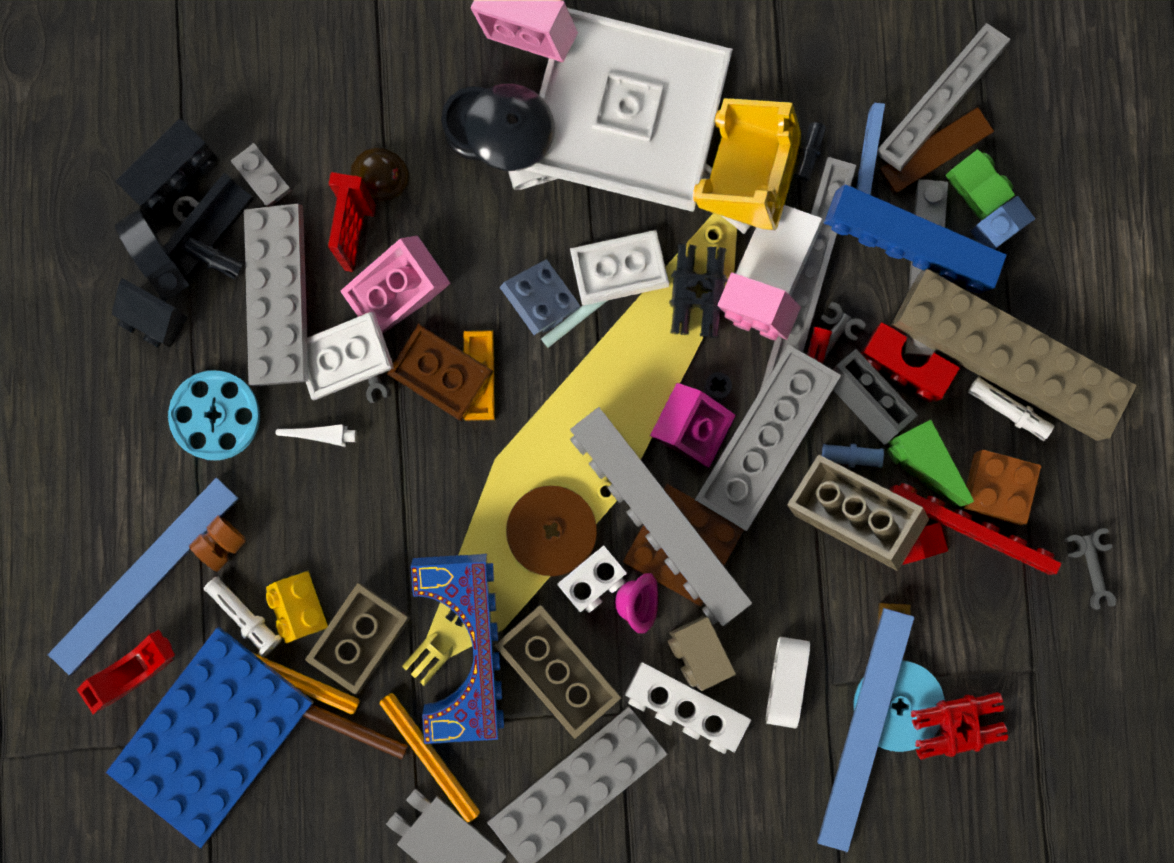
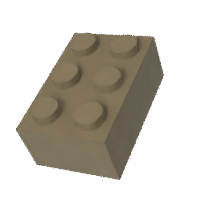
(358, 638)
(701, 653)

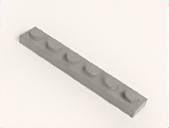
(943, 97)
(930, 205)

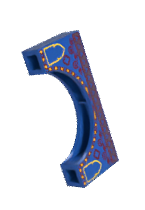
(464, 587)

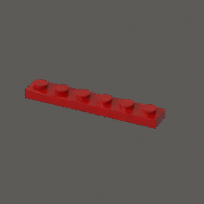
(985, 533)

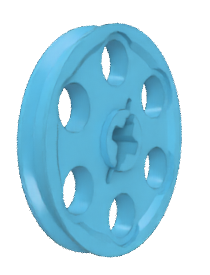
(201, 406)

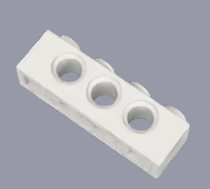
(732, 723)

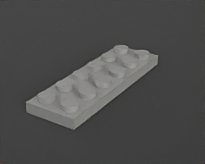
(276, 295)
(767, 437)
(577, 788)

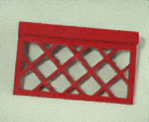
(351, 206)

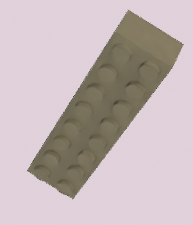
(1013, 355)

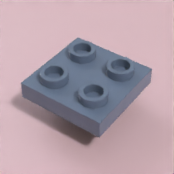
(540, 297)

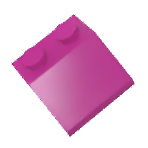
(692, 424)

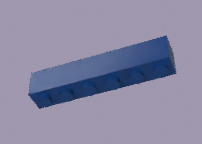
(914, 239)

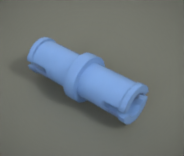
(853, 455)

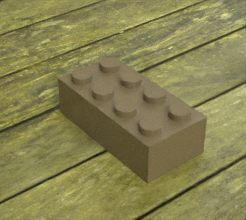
(858, 512)
(557, 671)

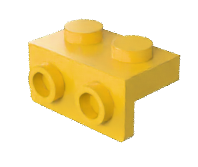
(296, 607)

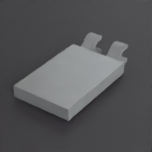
(442, 835)

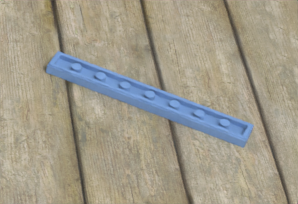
(141, 578)
(865, 729)

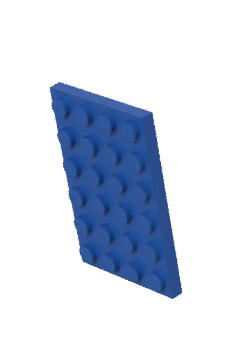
(209, 737)

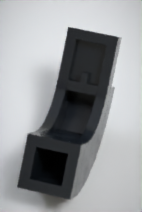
(150, 255)

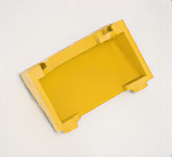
(752, 162)

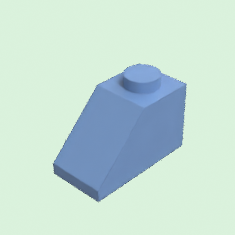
(1003, 223)

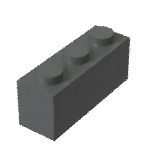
(871, 397)

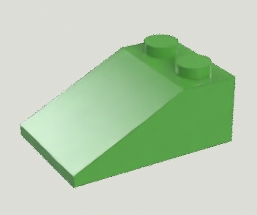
(927, 460)

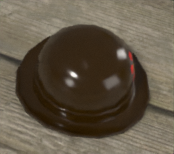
(382, 173)

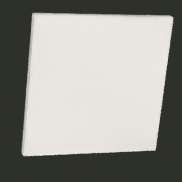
(633, 110)

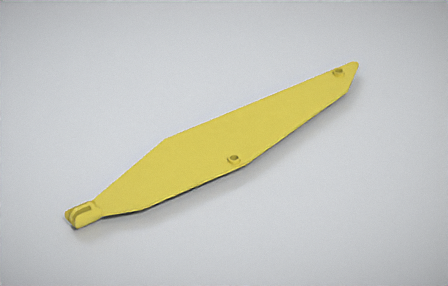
(631, 382)

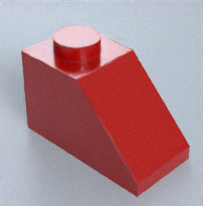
(929, 543)

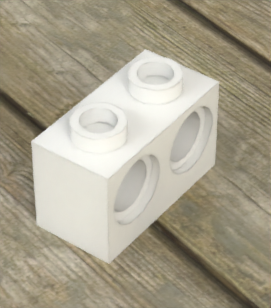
(588, 573)

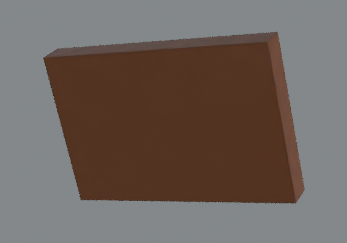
(440, 372)

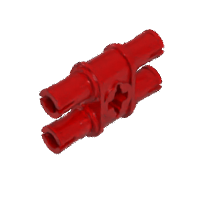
(969, 734)

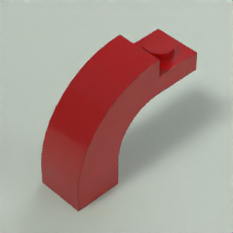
(127, 673)

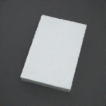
(780, 254)
(619, 267)
(346, 355)

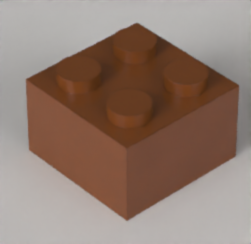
(1001, 487)

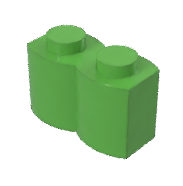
(980, 184)

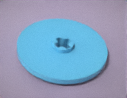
(917, 690)

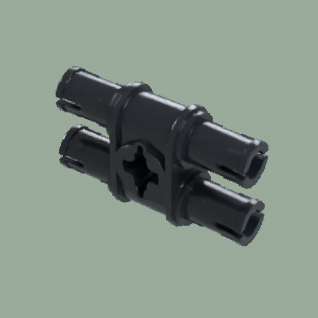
(684, 300)

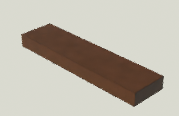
(939, 150)

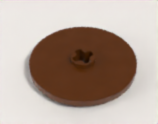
(560, 553)

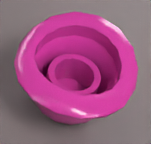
(638, 602)

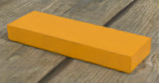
(481, 348)

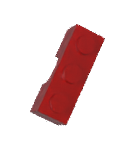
(929, 381)

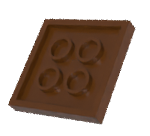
(713, 528)

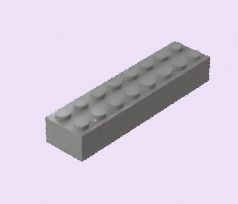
(660, 516)

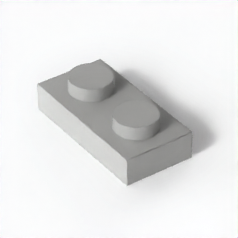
(261, 175)

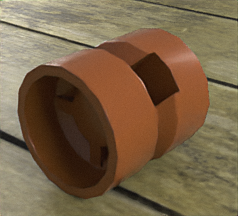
(228, 541)

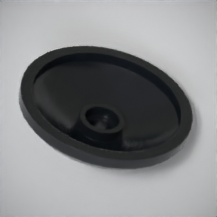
(506, 144)

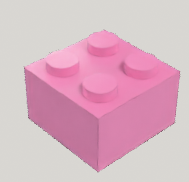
(759, 307)

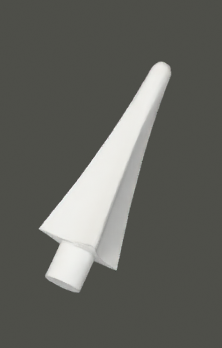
(330, 434)

